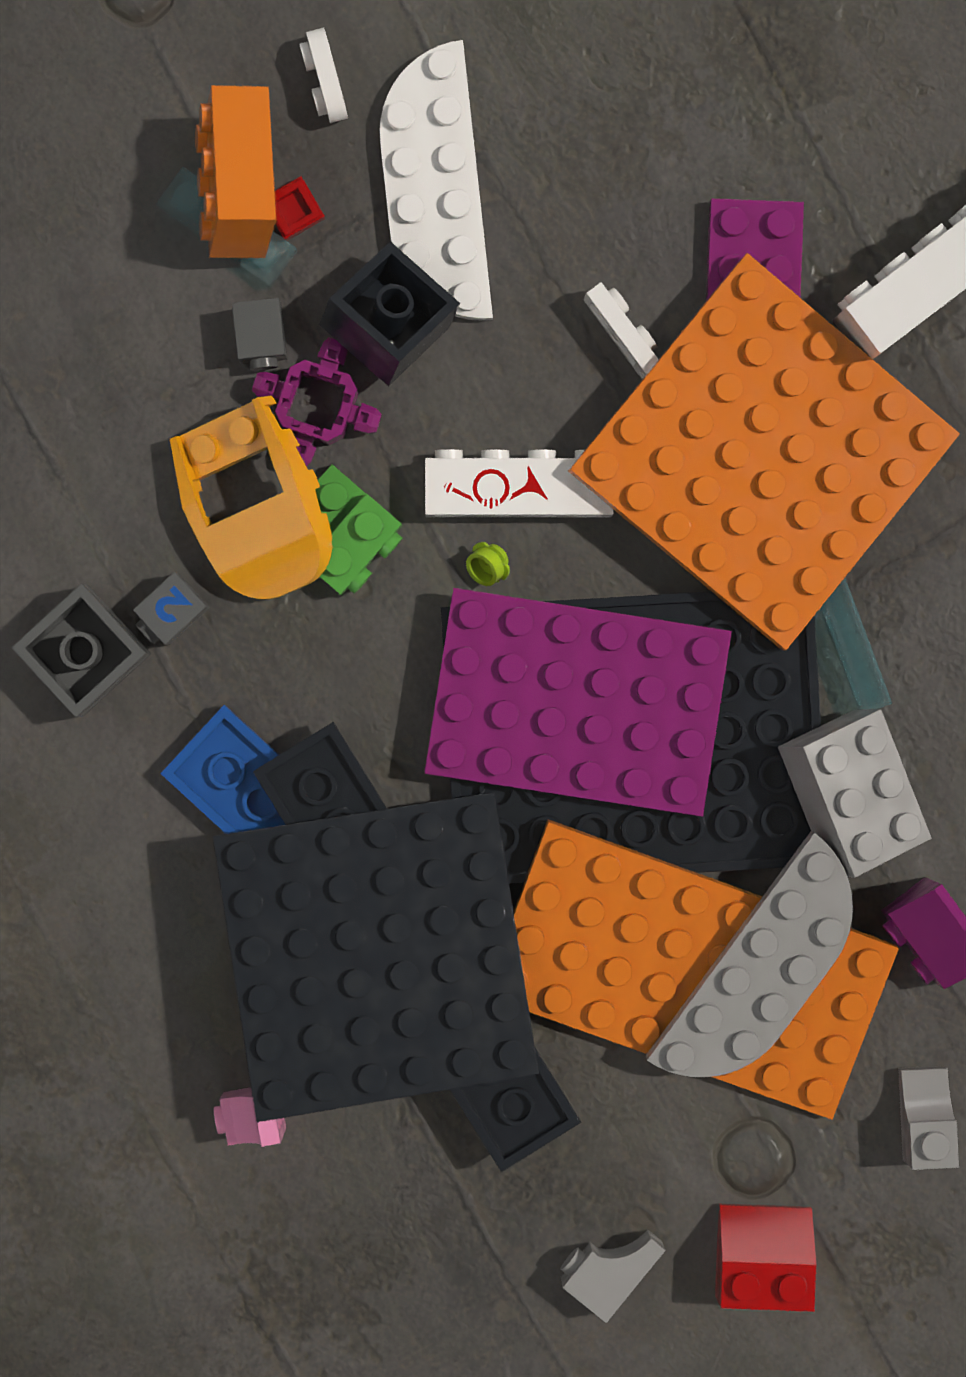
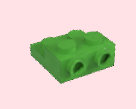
(358, 531)

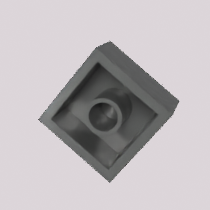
(81, 650)

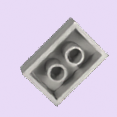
(856, 790)

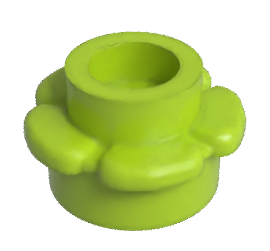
(488, 564)

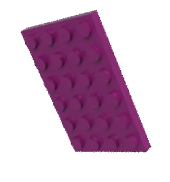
(578, 702)

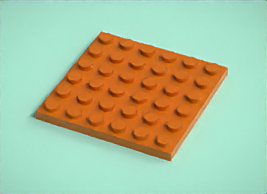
(764, 452)

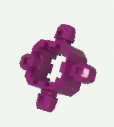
(332, 356)

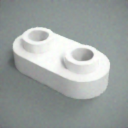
(318, 56)

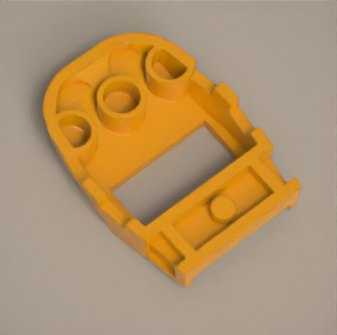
(275, 542)

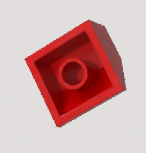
(765, 1258)

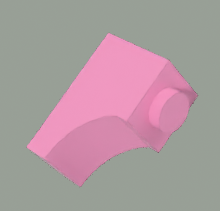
(237, 1120)

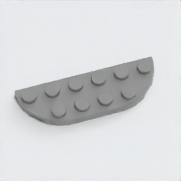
(763, 969)

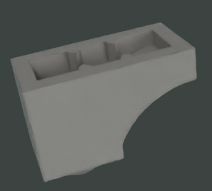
(927, 1118)
(608, 1276)

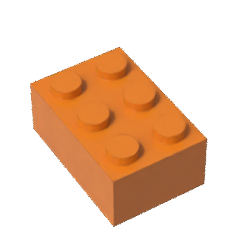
(236, 172)

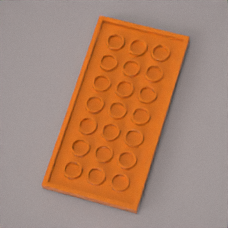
(627, 938)

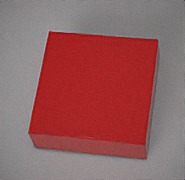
(296, 209)

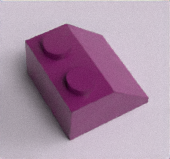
(933, 931)

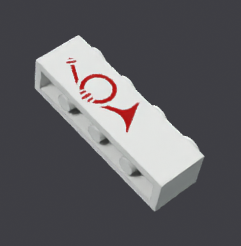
(507, 486)

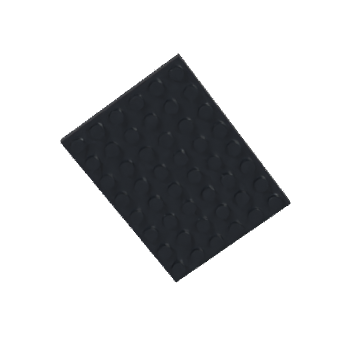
(750, 801)

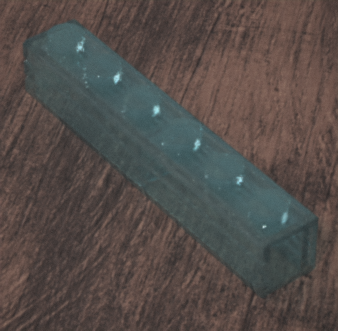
(855, 649)

